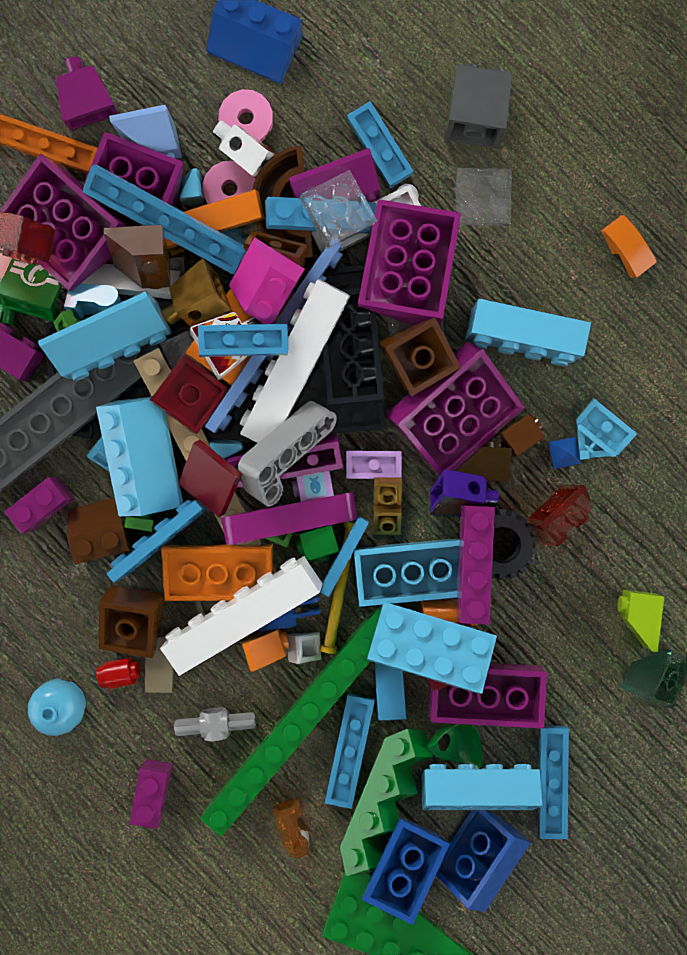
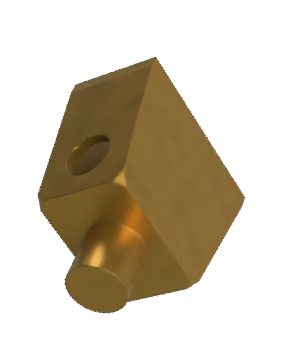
(197, 296)

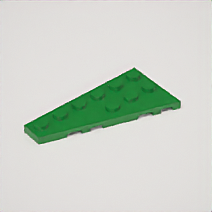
(378, 932)

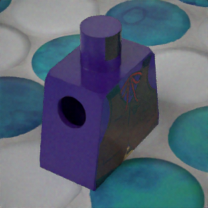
(459, 489)

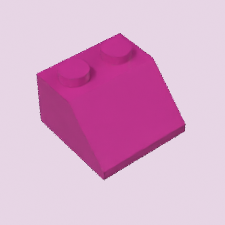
(264, 281)

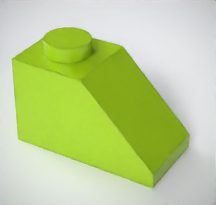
(643, 616)

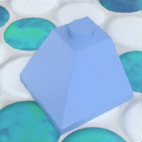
(149, 128)

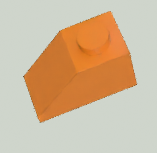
(265, 648)

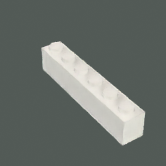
(291, 371)
(242, 615)

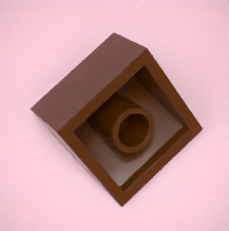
(140, 254)
(419, 355)
(97, 531)
(130, 621)

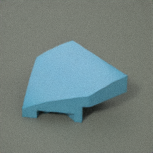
(601, 432)

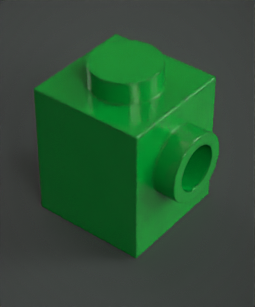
(318, 544)

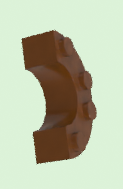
(274, 182)

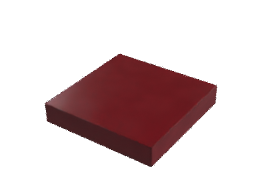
(189, 394)
(209, 478)

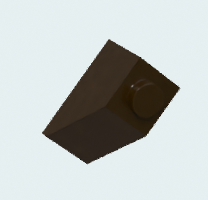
(490, 462)

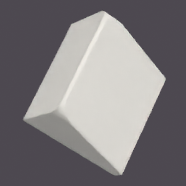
(304, 647)

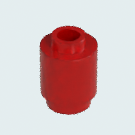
(118, 673)

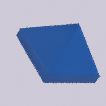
(564, 452)

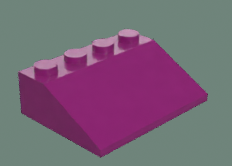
(57, 200)
(409, 262)
(457, 412)

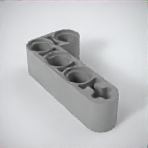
(283, 448)

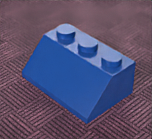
(254, 37)
(481, 858)
(406, 870)

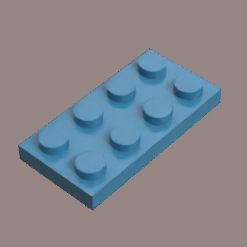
(149, 545)

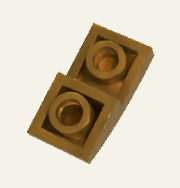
(387, 506)

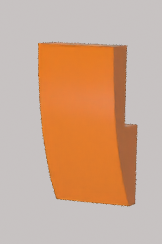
(629, 244)

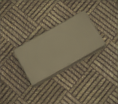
(159, 671)

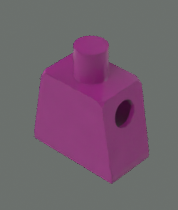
(83, 96)

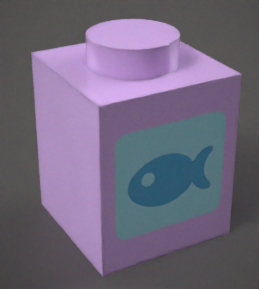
(313, 486)

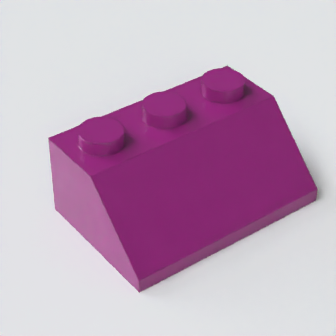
(360, 165)
(141, 167)

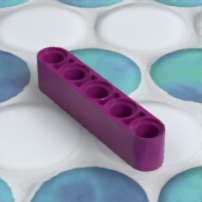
(289, 518)

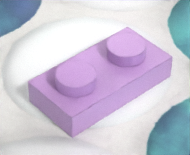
(373, 464)

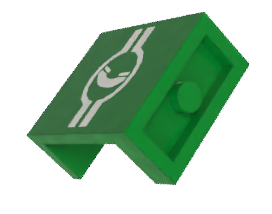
(30, 290)

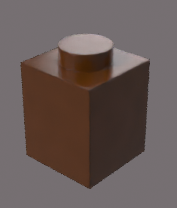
(522, 434)

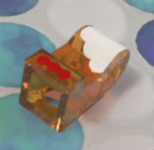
(292, 833)

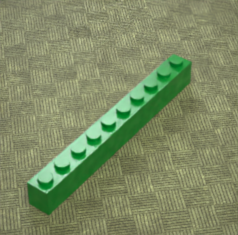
(291, 728)

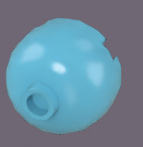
(56, 707)

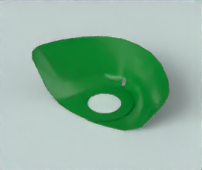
(463, 747)

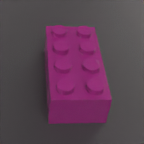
(510, 698)

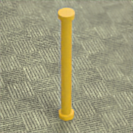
(337, 601)

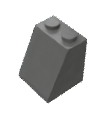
(478, 106)

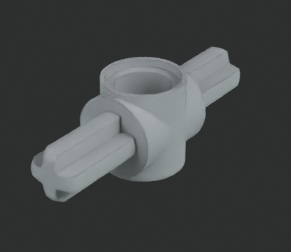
(215, 724)

